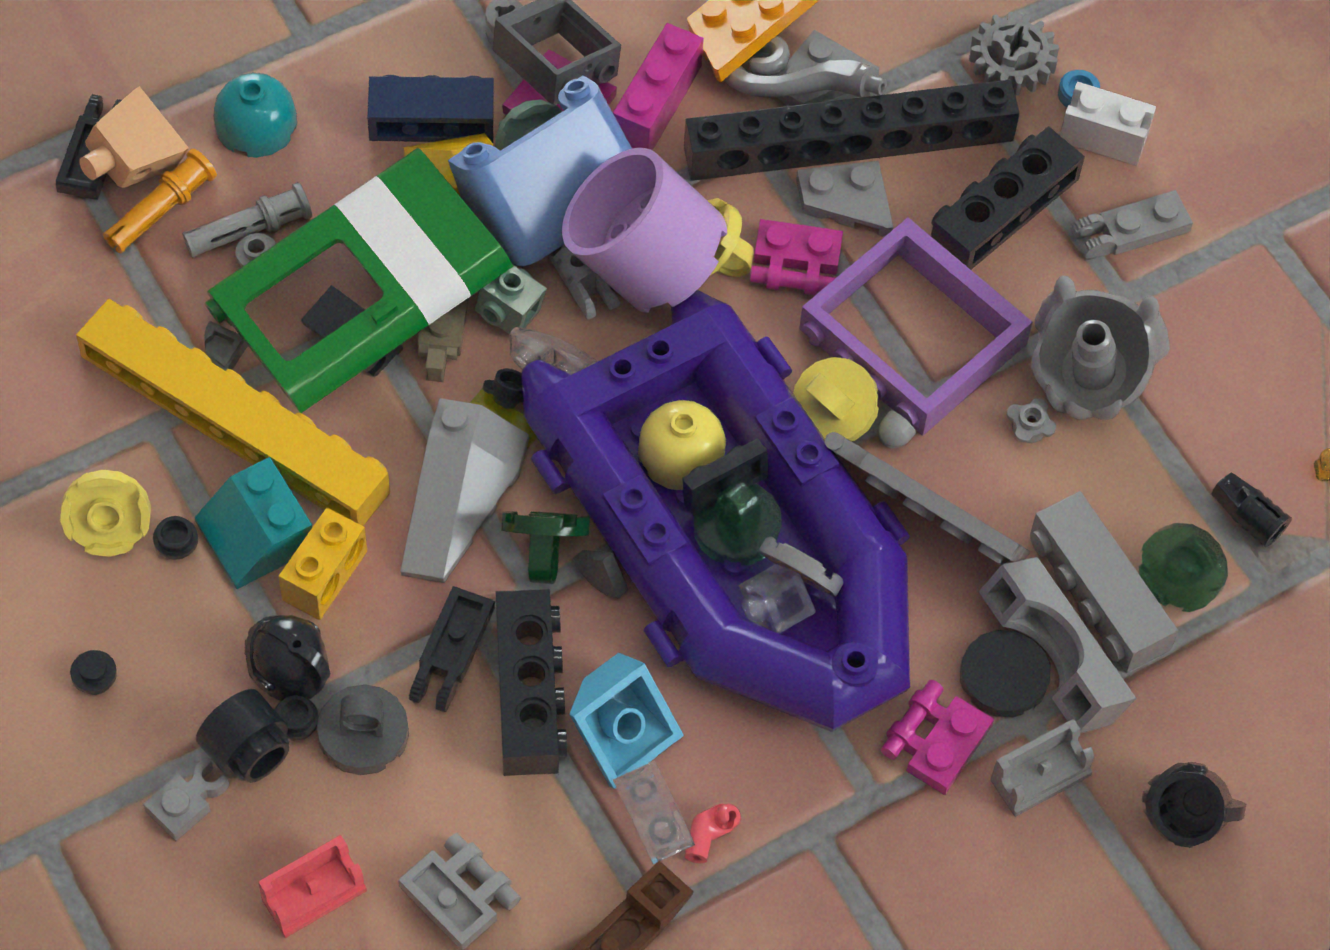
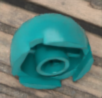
(255, 115)

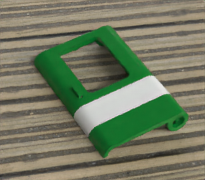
(412, 242)

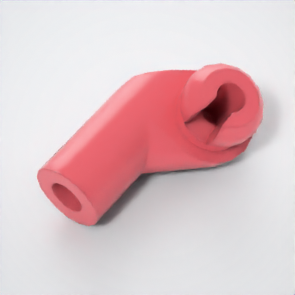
(710, 826)

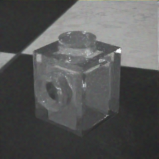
(776, 599)

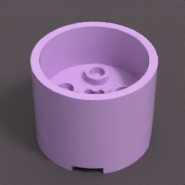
(643, 229)

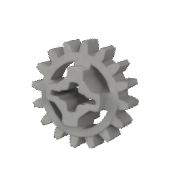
(1030, 63)

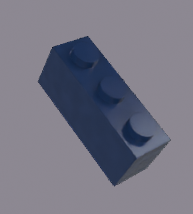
(429, 108)

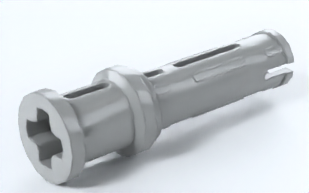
(266, 214)

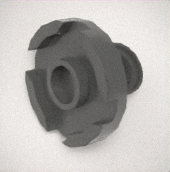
(362, 729)

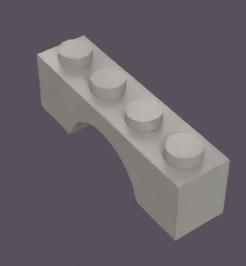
(1031, 602)

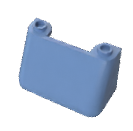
(530, 183)

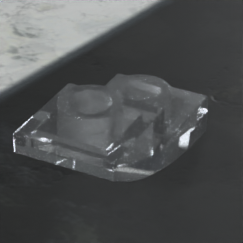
(532, 345)
(653, 812)

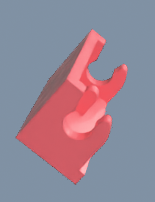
(312, 886)

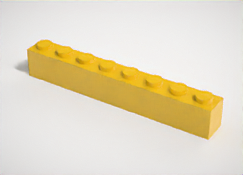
(232, 412)

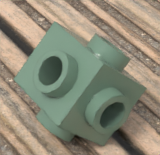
(510, 300)

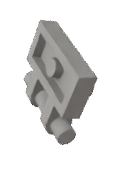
(449, 899)

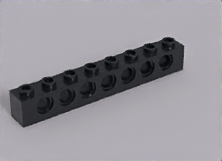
(850, 129)

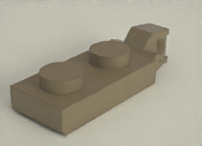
(442, 341)

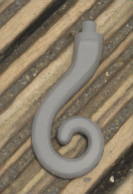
(834, 75)

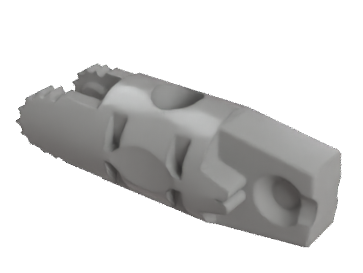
(582, 282)

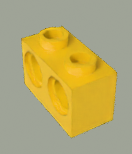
(323, 563)

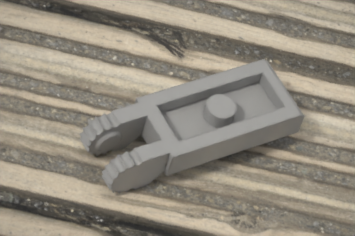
(1133, 225)

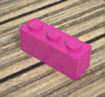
(659, 86)

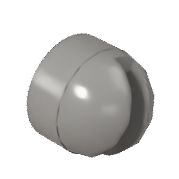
(895, 430)

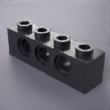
(1057, 169)
(525, 748)

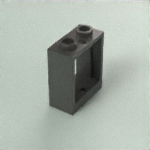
(545, 18)

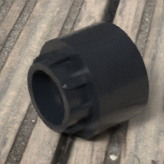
(245, 737)

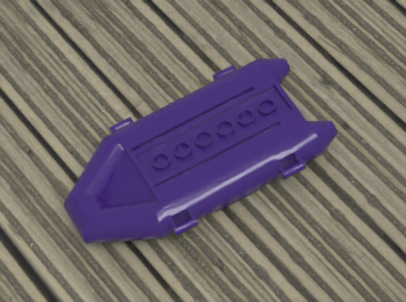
(591, 422)

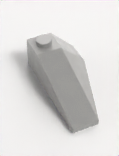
(463, 475)

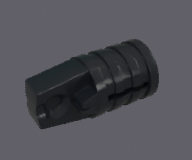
(1251, 509)

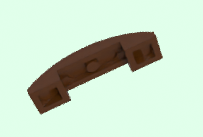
(642, 915)

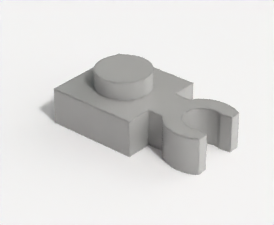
(183, 803)

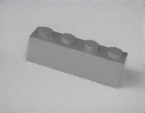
(1102, 582)

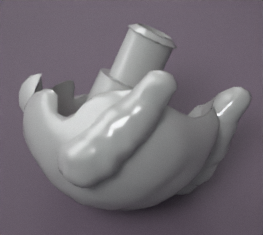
(1096, 349)

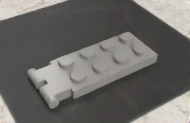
(928, 503)

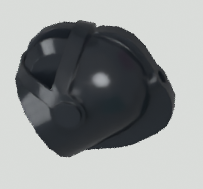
(287, 657)
(1190, 804)

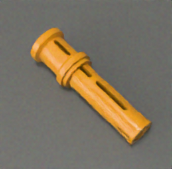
(173, 189)

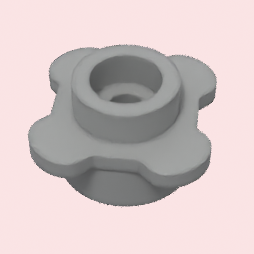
(1028, 431)

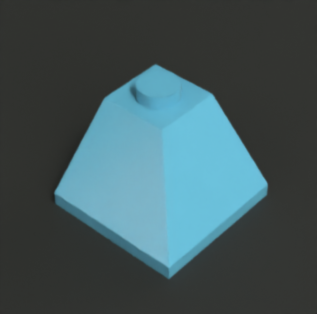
(623, 717)

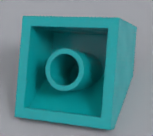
(253, 523)

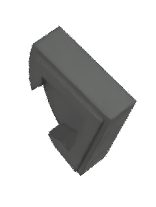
(223, 346)
(602, 572)

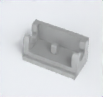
(1042, 768)

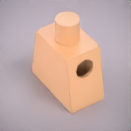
(132, 143)

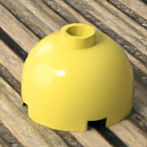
(678, 441)

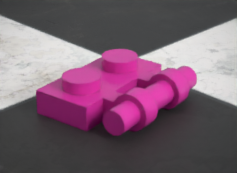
(796, 248)
(949, 744)

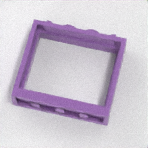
(957, 283)

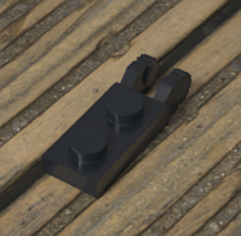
(71, 178)
(452, 644)

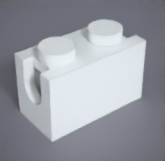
(1107, 123)

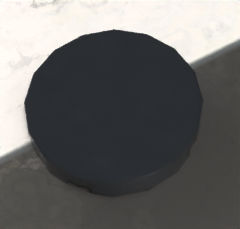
(1005, 673)

